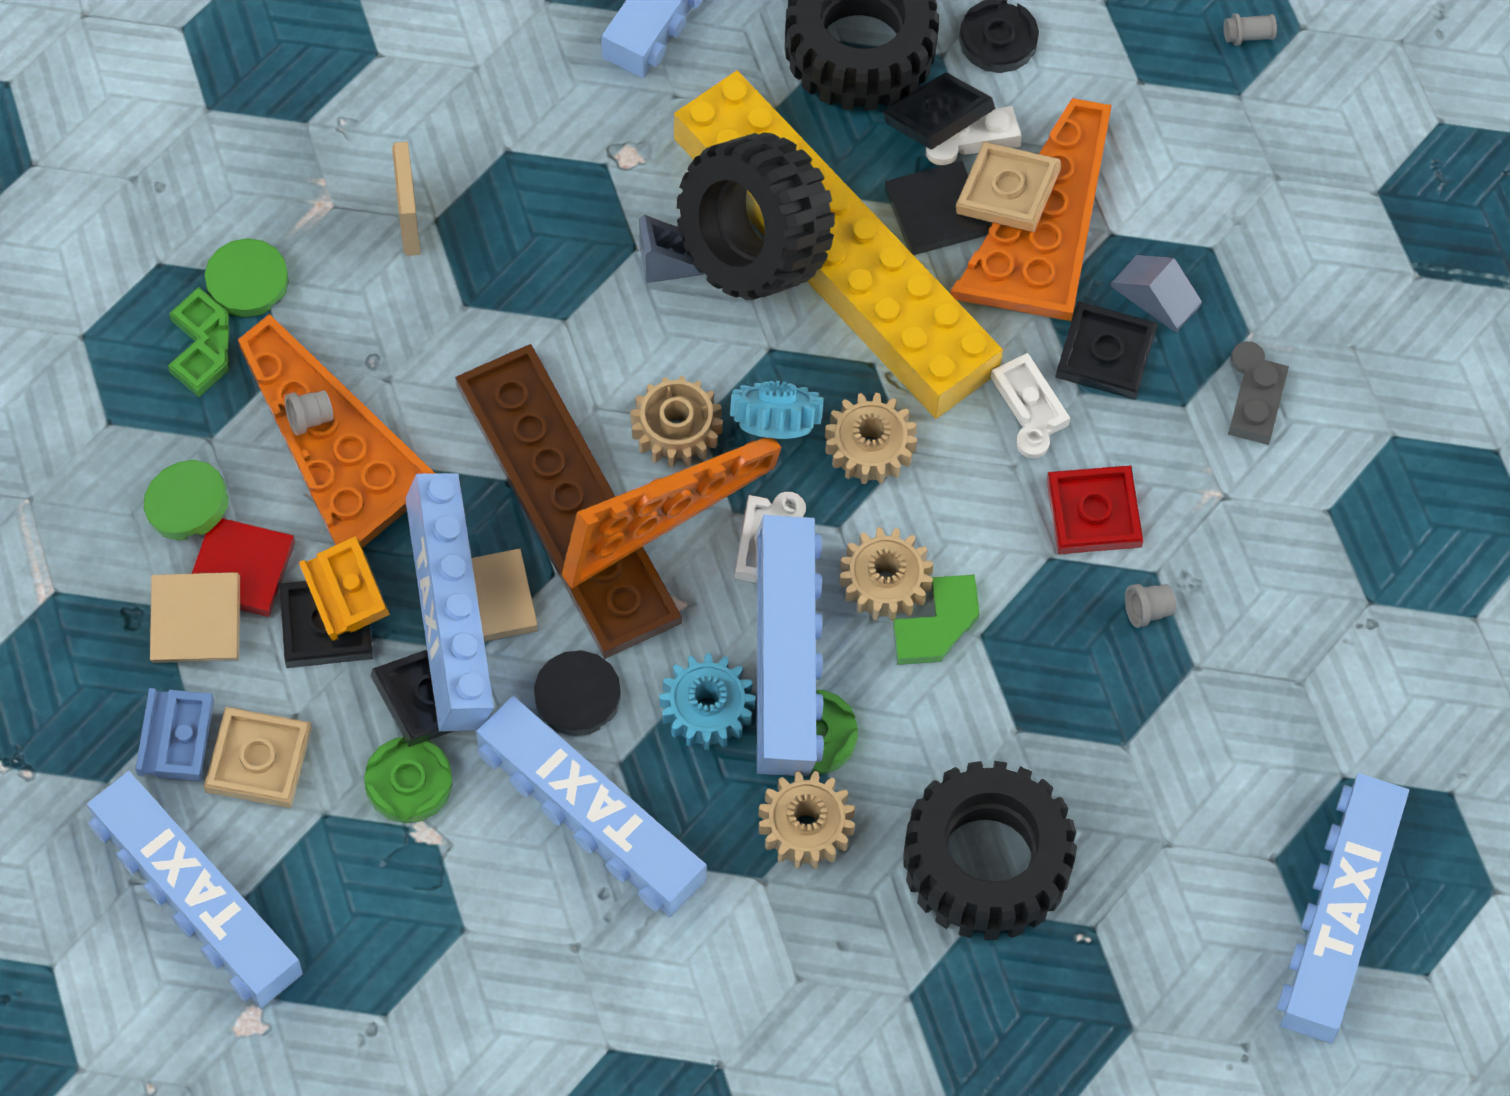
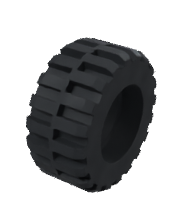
(857, 74)
(792, 209)
(998, 797)

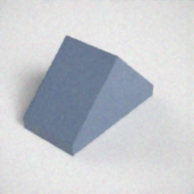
(663, 251)
(1159, 289)

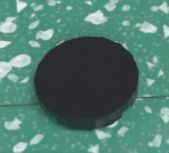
(991, 44)
(577, 692)

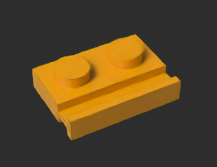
(344, 588)

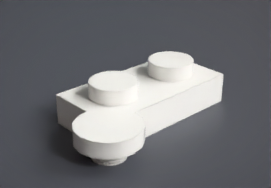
(996, 127)
(1031, 403)
(784, 505)

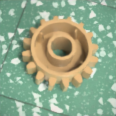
(870, 419)
(676, 440)
(880, 594)
(808, 798)

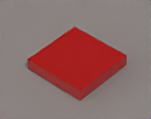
(1094, 509)
(254, 553)

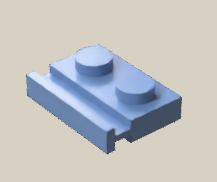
(175, 734)

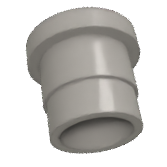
(307, 410)
(1149, 603)

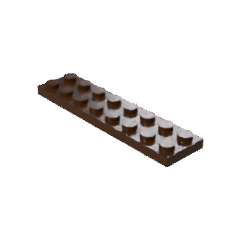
(555, 480)

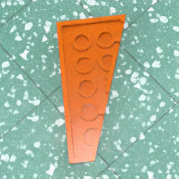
(1043, 267)
(348, 464)
(637, 517)

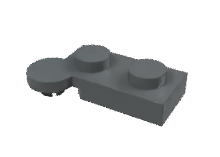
(1258, 393)

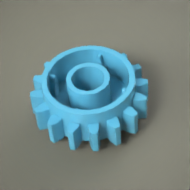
(776, 409)
(713, 681)

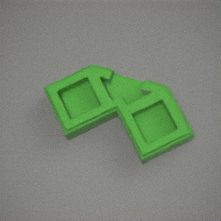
(208, 356)
(933, 637)

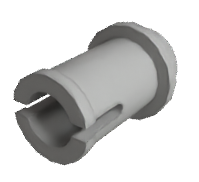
(1249, 28)

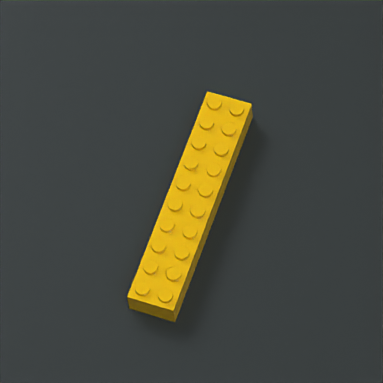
(868, 271)

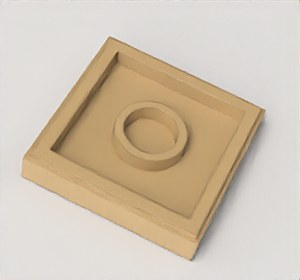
(1008, 186)
(406, 198)
(503, 595)
(195, 617)
(258, 757)

